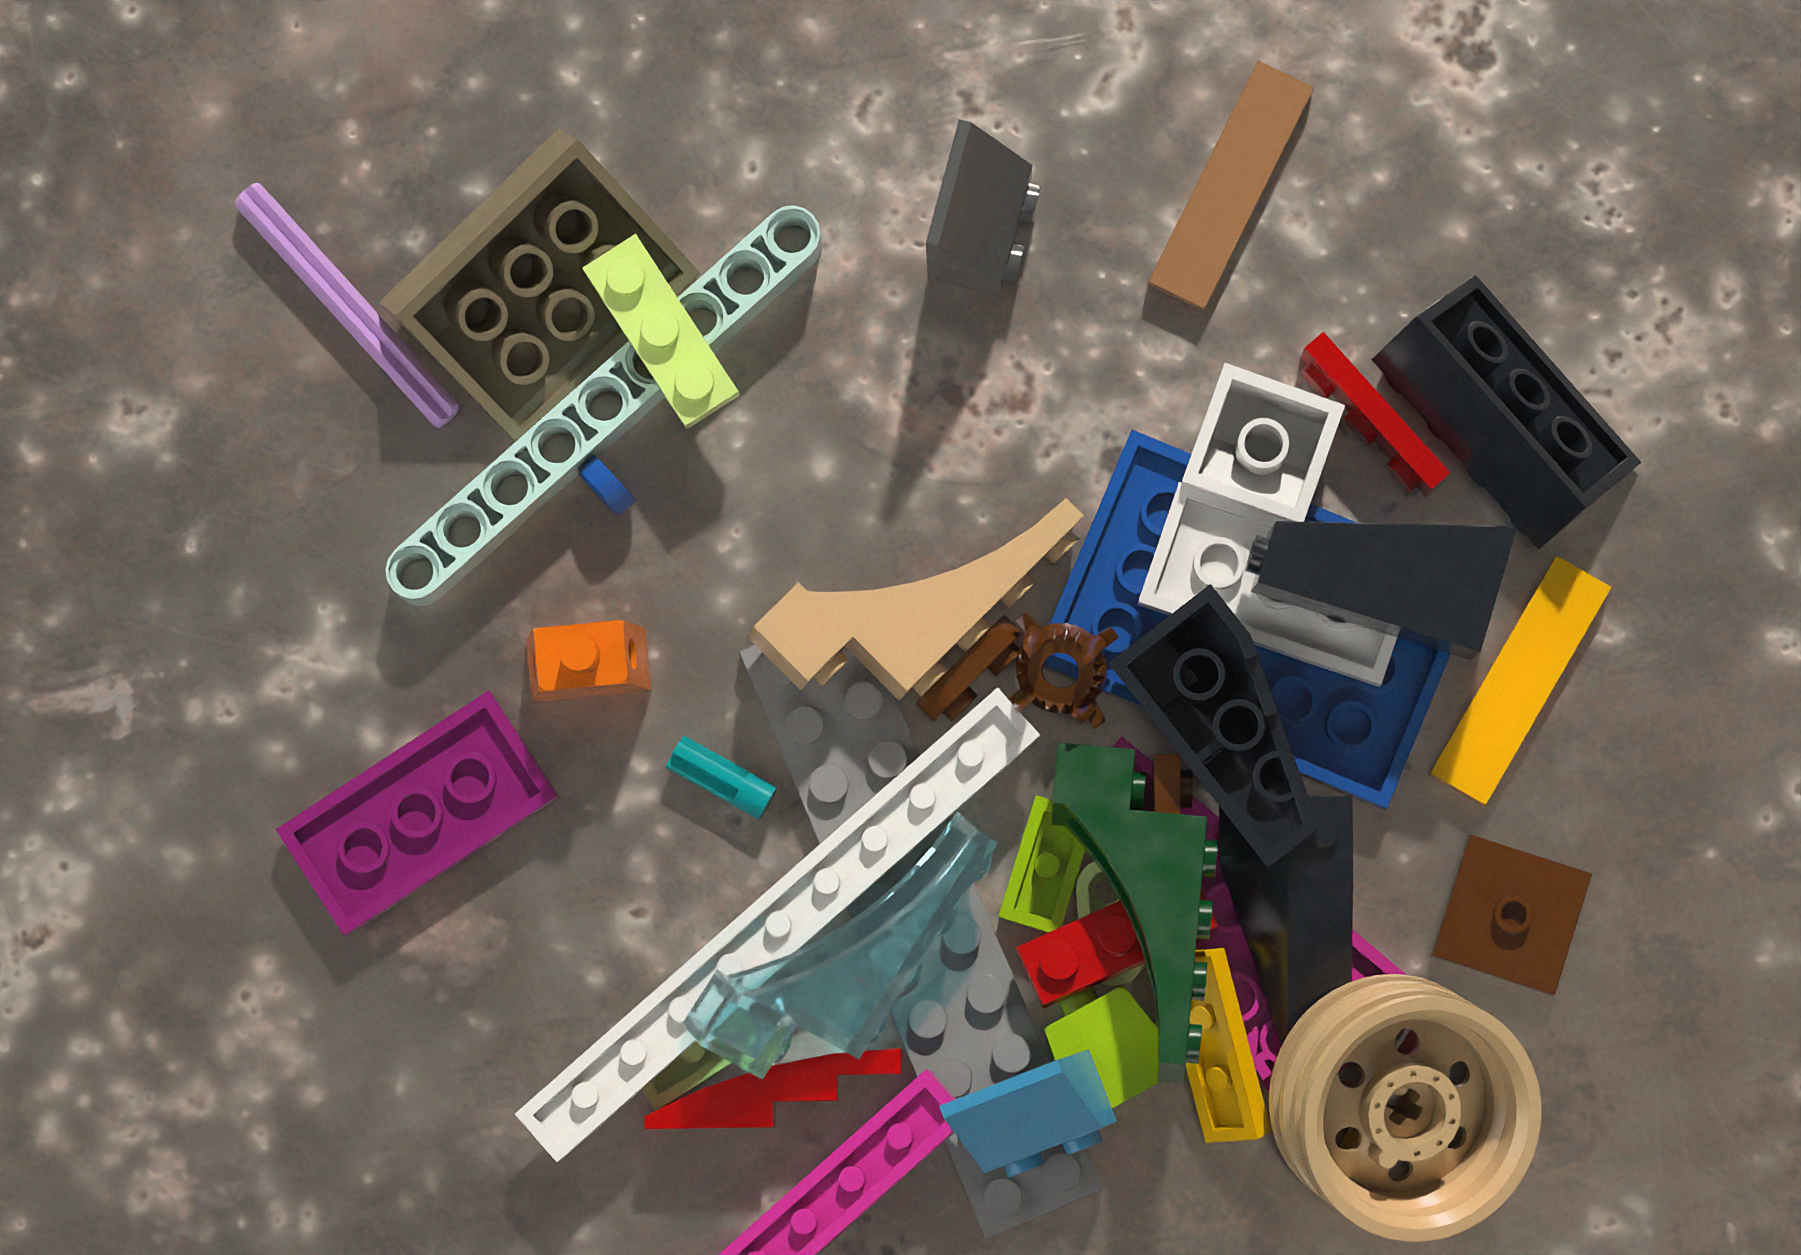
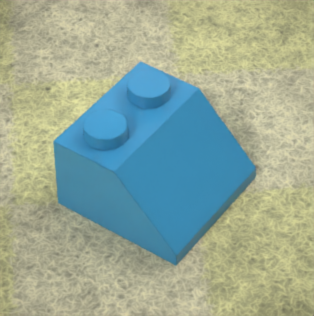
(1032, 1113)

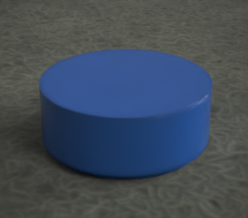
(606, 486)

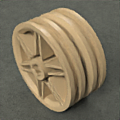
(1445, 1185)

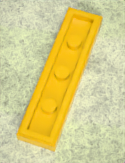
(1519, 681)

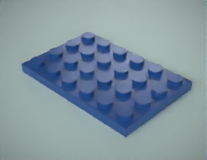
(1336, 725)

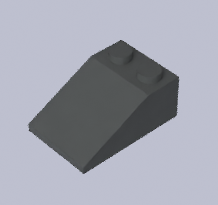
(979, 213)

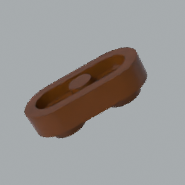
(953, 690)

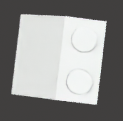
(1263, 444)

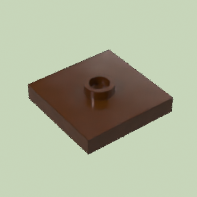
(1511, 915)

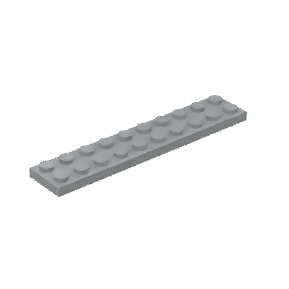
(965, 1007)

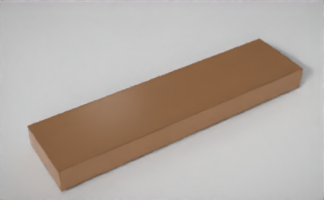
(1230, 186)

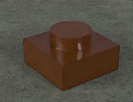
(1170, 785)

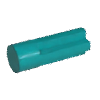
(721, 777)

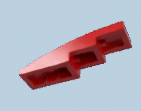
(751, 1101)

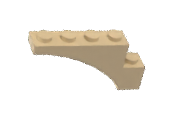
(909, 626)

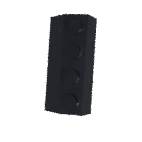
(1505, 411)

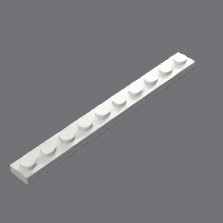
(781, 920)

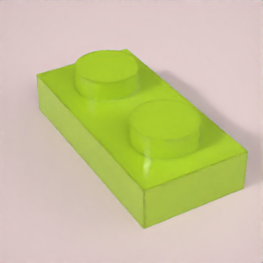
(1042, 872)

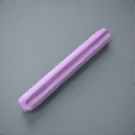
(347, 305)

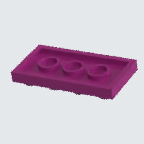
(417, 813)

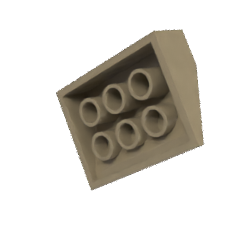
(508, 289)

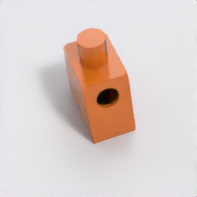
(587, 660)

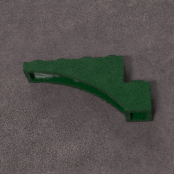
(1156, 873)

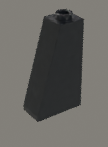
(1393, 578)

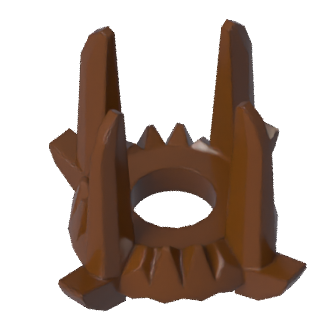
(1083, 648)

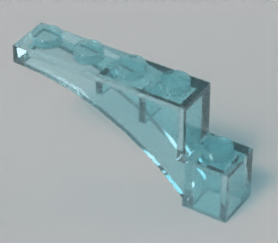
(851, 976)

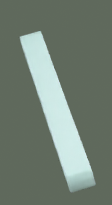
(592, 435)

